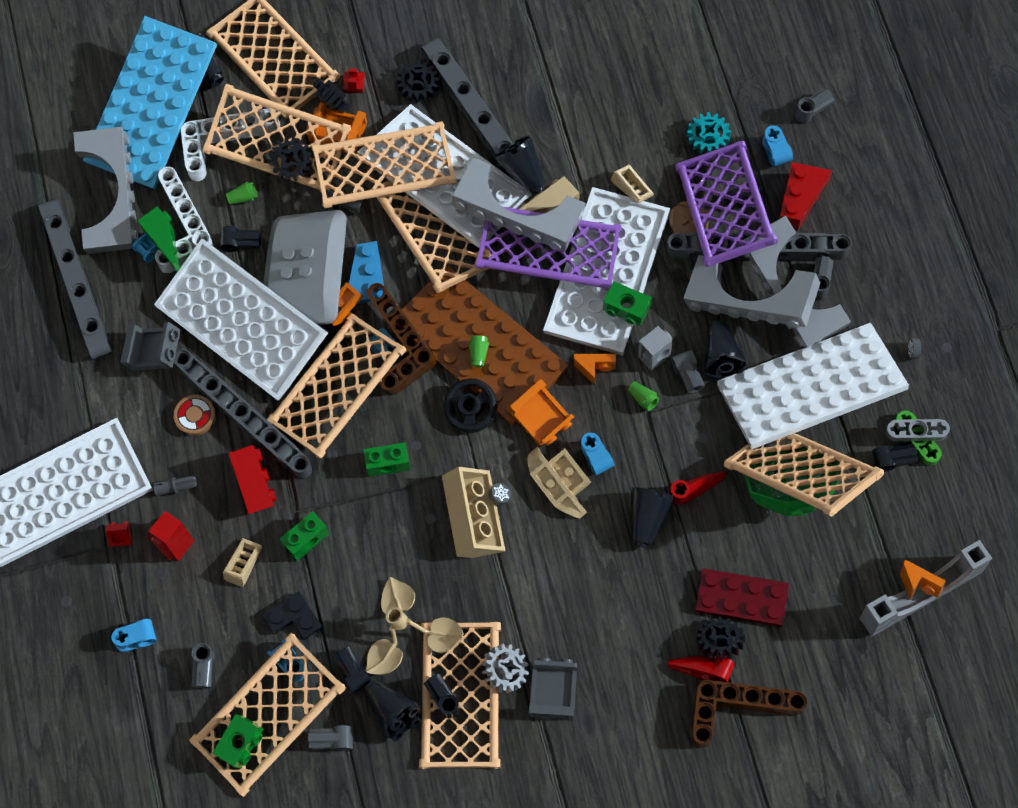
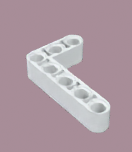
(200, 129)
(187, 219)

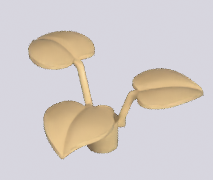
(395, 599)

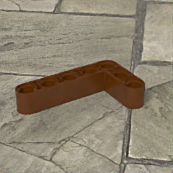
(405, 336)
(740, 702)

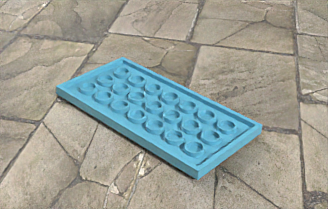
(155, 95)

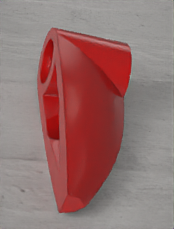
(695, 487)
(704, 667)

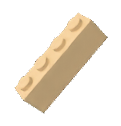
(472, 513)

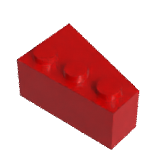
(802, 192)
(252, 479)
(170, 536)

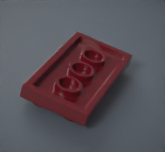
(742, 597)

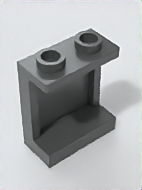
(150, 347)
(553, 689)

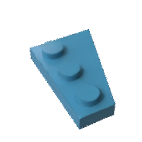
(366, 270)

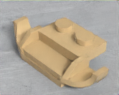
(559, 480)

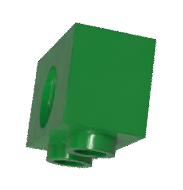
(621, 294)
(387, 459)
(304, 536)
(227, 746)

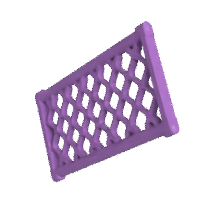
(701, 219)
(554, 272)

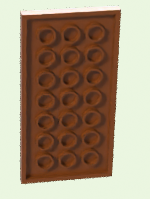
(513, 356)

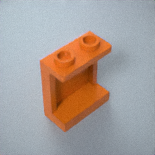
(358, 123)
(540, 414)

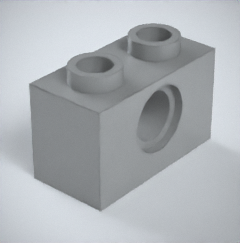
(655, 348)

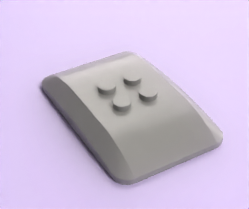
(307, 262)

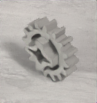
(504, 668)

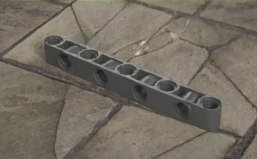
(470, 103)
(814, 246)
(75, 278)
(251, 423)

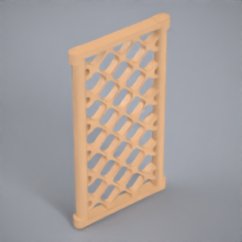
(213, 34)
(318, 121)
(379, 189)
(422, 258)
(350, 406)
(790, 488)
(338, 687)
(494, 762)

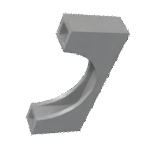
(551, 228)
(117, 229)
(788, 306)
(821, 322)
(890, 610)

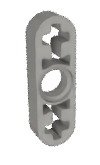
(924, 423)

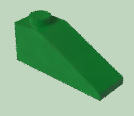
(161, 233)

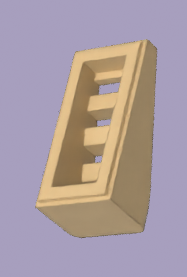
(627, 172)
(240, 575)

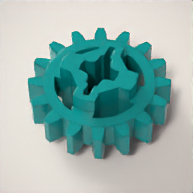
(708, 131)

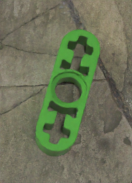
(932, 447)

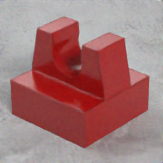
(354, 81)
(118, 534)

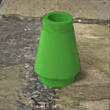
(243, 193)
(478, 350)
(645, 397)

